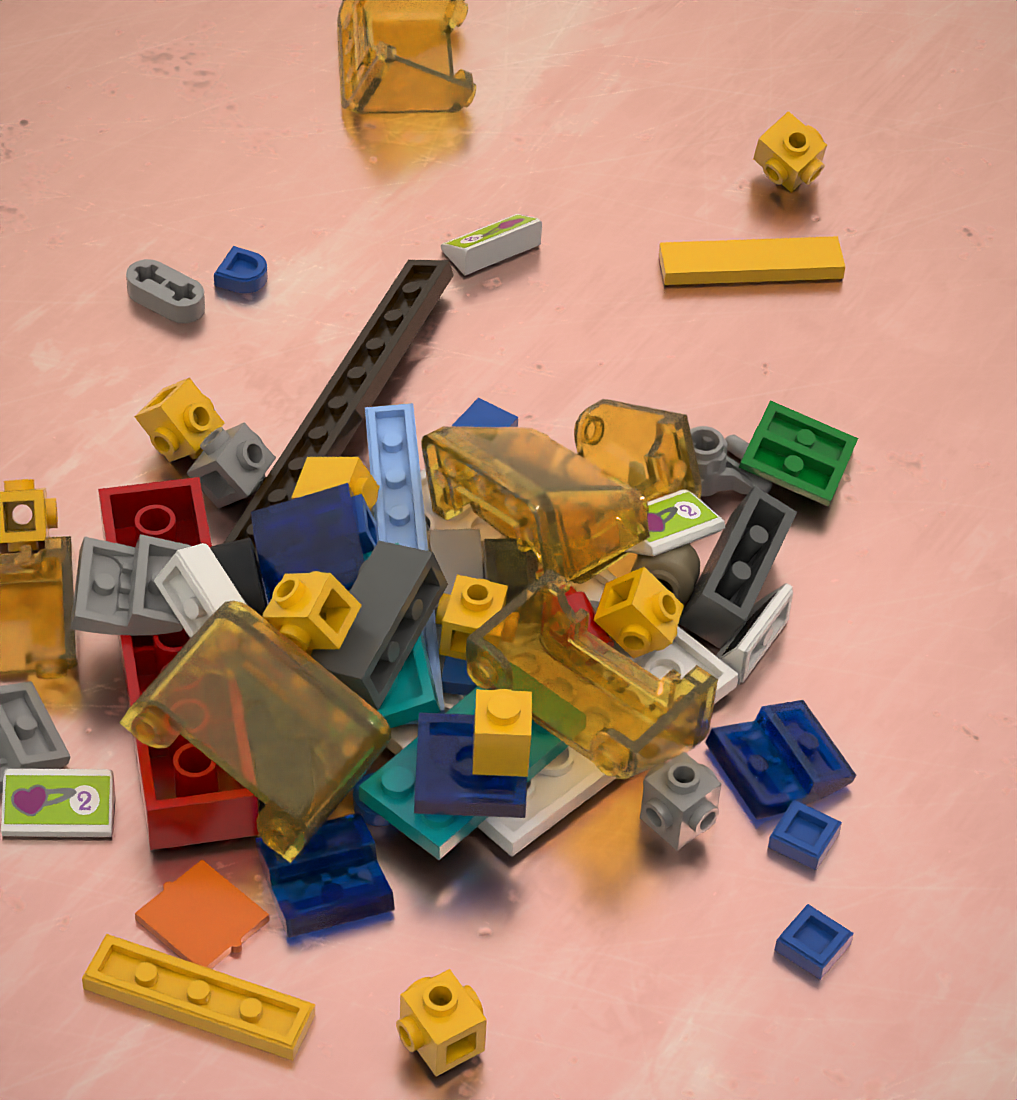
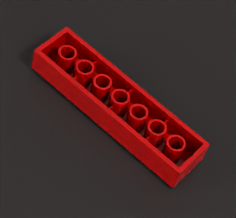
(181, 788)

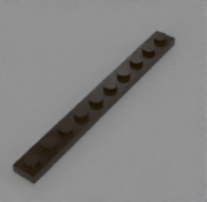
(354, 383)

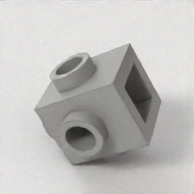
(231, 464)
(680, 800)

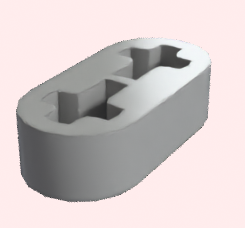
(165, 291)

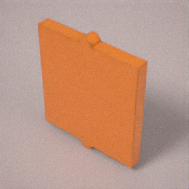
(202, 916)

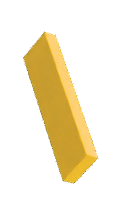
(751, 260)
(199, 996)

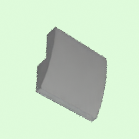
(118, 588)
(27, 732)

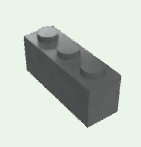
(737, 567)
(397, 598)

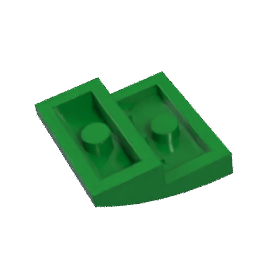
(798, 453)

